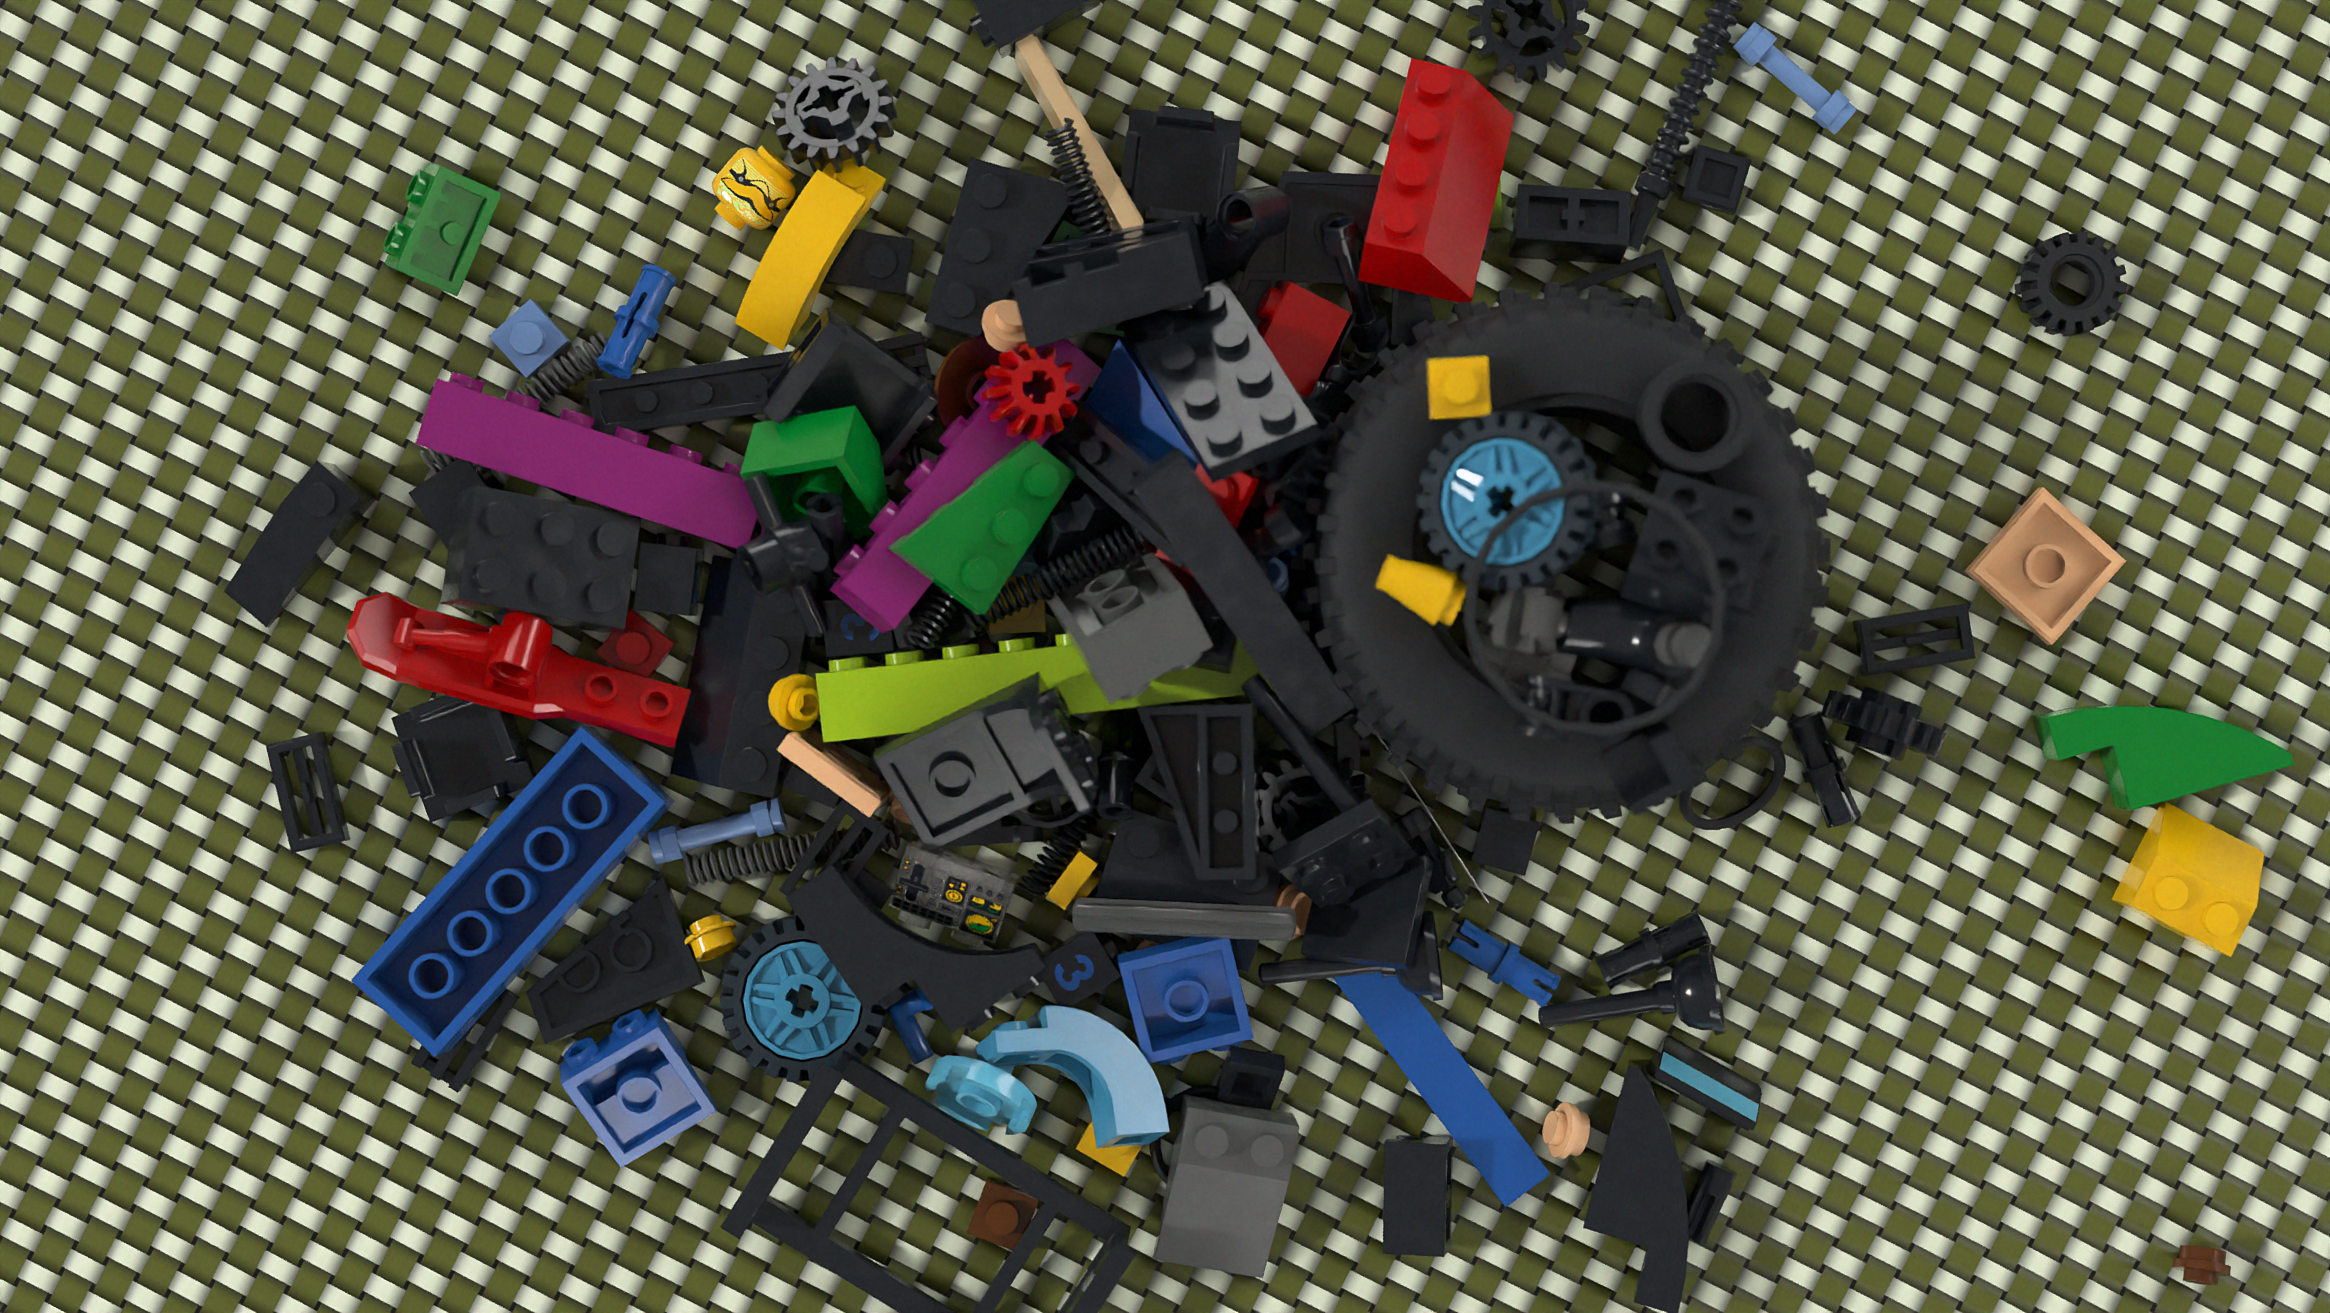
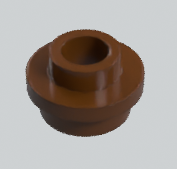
(2201, 1264)

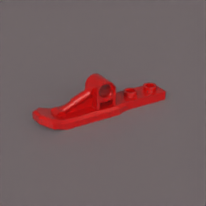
(510, 669)

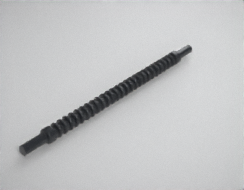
(1654, 183)

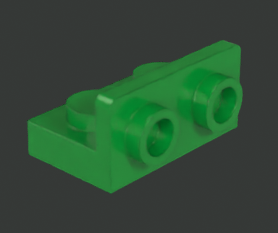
(440, 227)

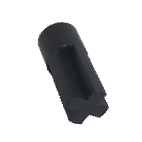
(1707, 1199)

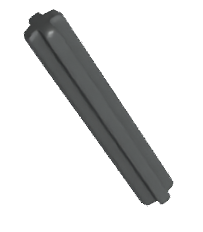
(1184, 919)

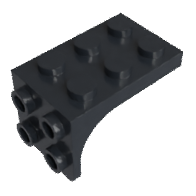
(989, 762)

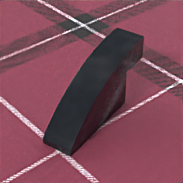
(1643, 1192)

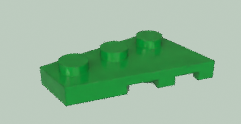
(987, 528)

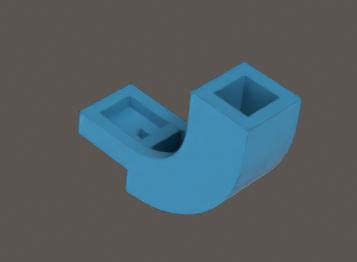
(1101, 1060)

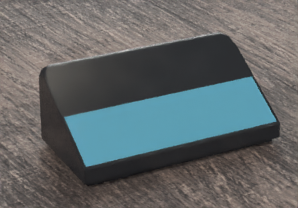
(1706, 1082)

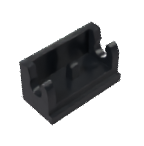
(1570, 224)
(1417, 1195)

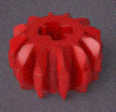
(1039, 369)

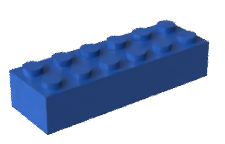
(513, 891)

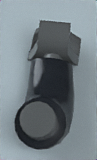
(1596, 628)

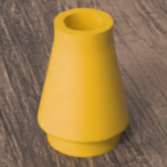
(1424, 588)

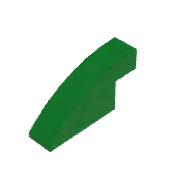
(2157, 750)

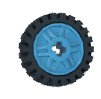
(1466, 500)
(765, 1014)

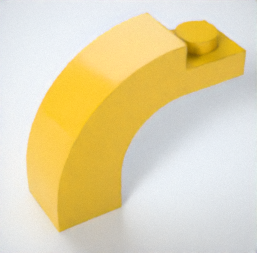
(804, 250)

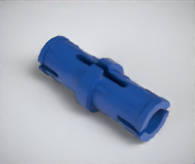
(636, 321)
(1503, 962)

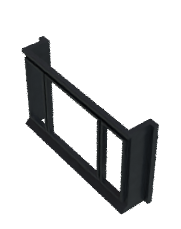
(871, 1277)

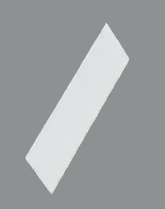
(1435, 823)

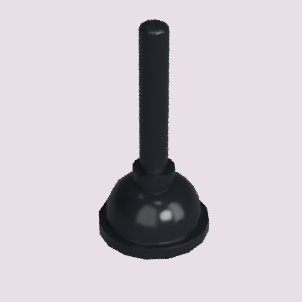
(1422, 979)
(1689, 993)

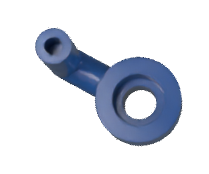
(904, 1019)

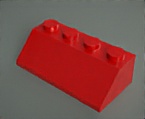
(1437, 185)

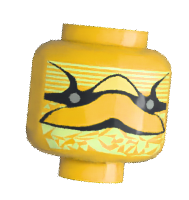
(753, 188)

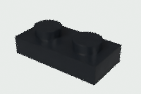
(873, 263)

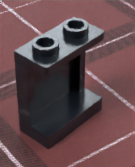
(847, 368)

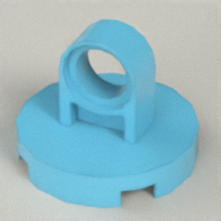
(981, 1093)

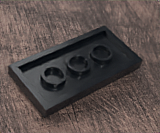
(1221, 383)

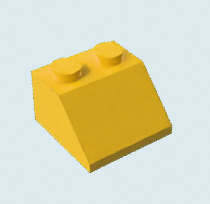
(2193, 880)

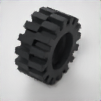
(2103, 276)

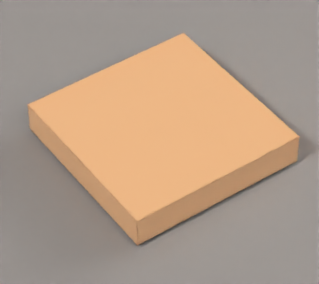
(2045, 566)
(836, 770)

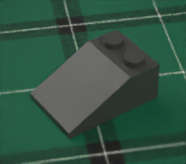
(1130, 625)
(1225, 1186)

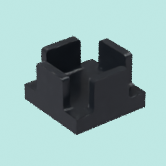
(1179, 163)
(459, 755)

